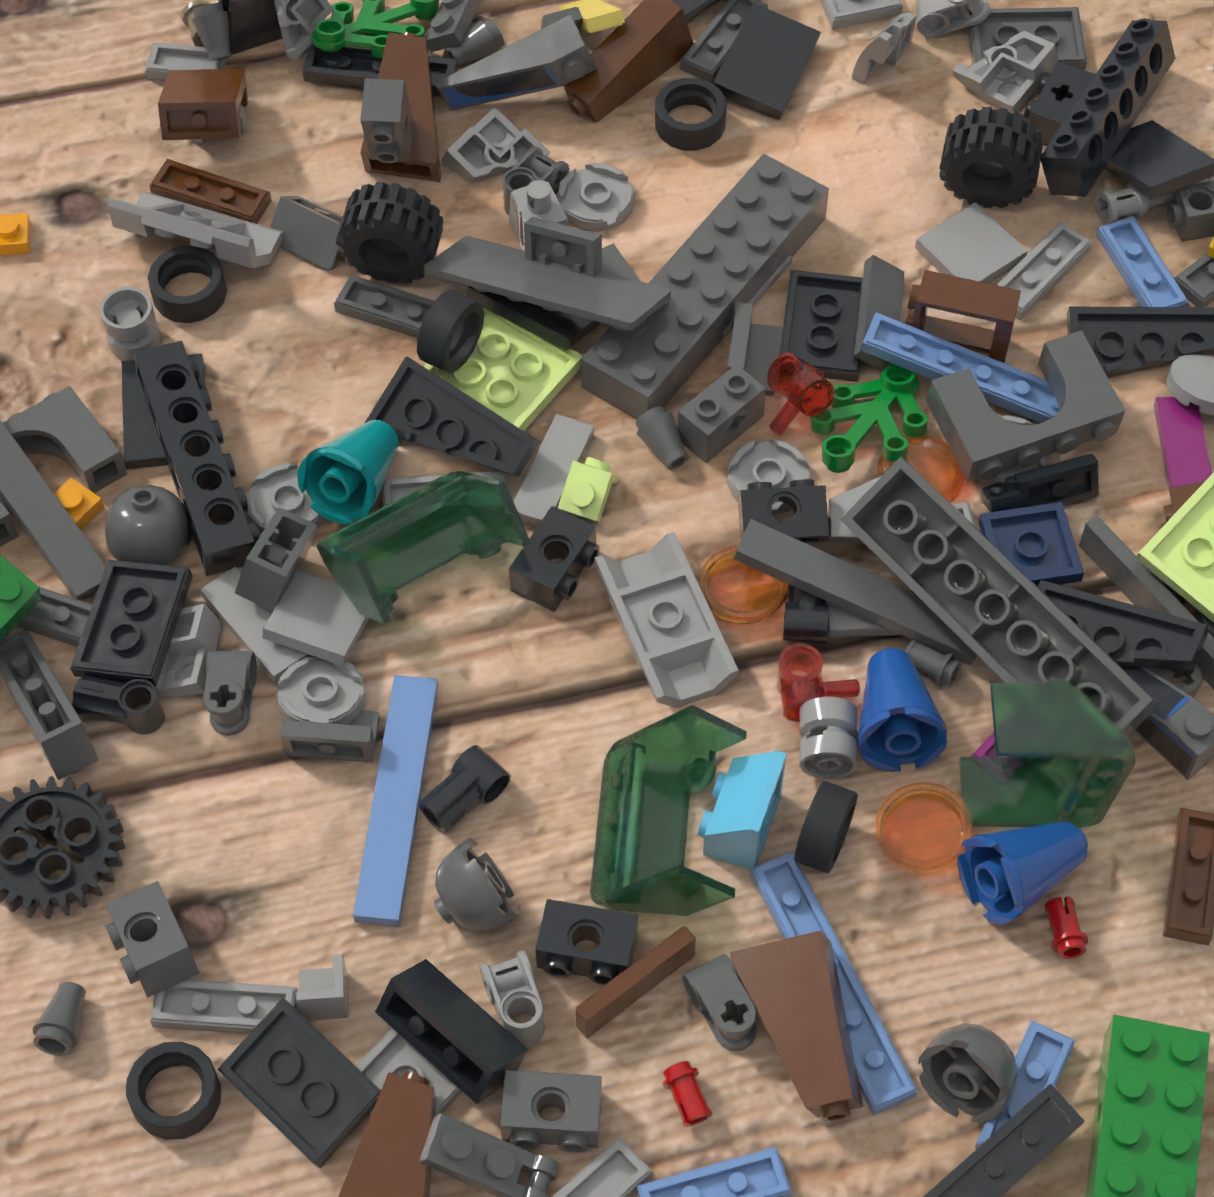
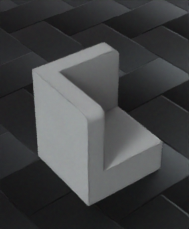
(324, 992)

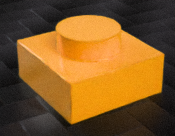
(15, 234)
(79, 502)

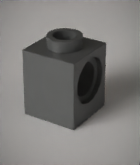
(1193, 211)

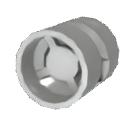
(129, 322)
(828, 737)

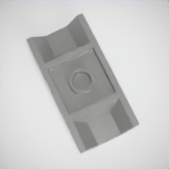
(233, 237)
(668, 623)

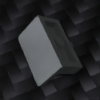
(308, 230)
(754, 345)
(332, 741)

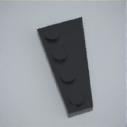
(1143, 336)
(443, 418)
(1131, 632)

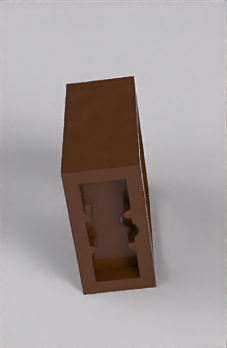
(967, 299)

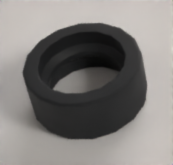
(690, 92)
(182, 261)
(450, 331)
(825, 827)
(158, 1059)

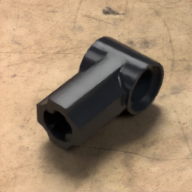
(805, 617)
(117, 701)
(472, 780)

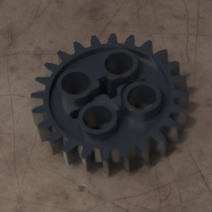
(72, 814)

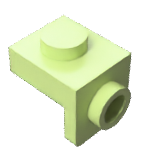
(587, 488)

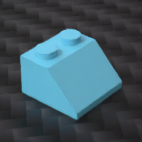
(743, 808)

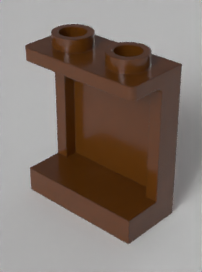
(202, 104)

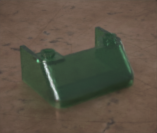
(419, 535)
(1057, 761)
(646, 815)

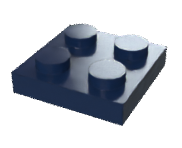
(1036, 542)

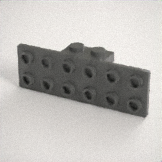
(555, 271)

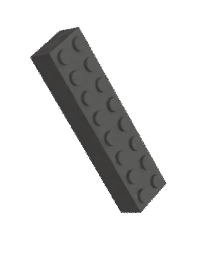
(715, 268)
(987, 595)

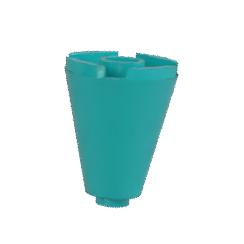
(349, 472)

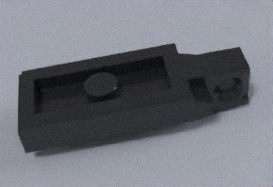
(1054, 483)

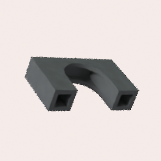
(69, 431)
(989, 444)

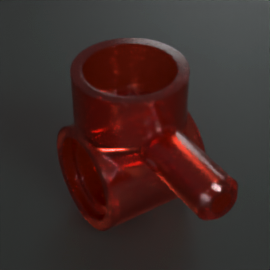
(803, 388)
(798, 689)

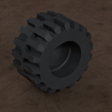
(991, 157)
(389, 232)

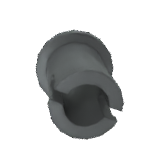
(934, 664)

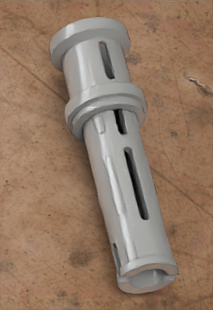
(1128, 202)

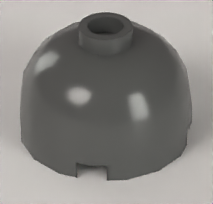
(147, 525)
(473, 891)
(969, 1071)

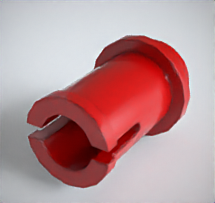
(1068, 938)
(687, 1093)

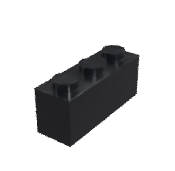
(450, 1030)

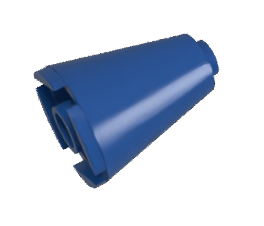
(898, 715)
(1018, 866)

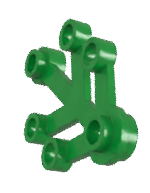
(334, 34)
(893, 385)

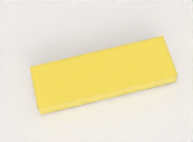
(597, 15)

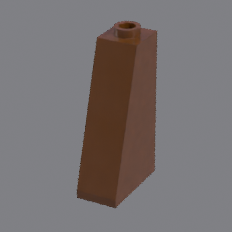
(631, 58)
(408, 59)
(804, 1014)
(394, 1141)

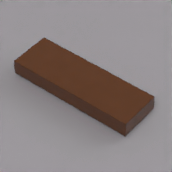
(210, 191)
(1191, 883)
(635, 981)

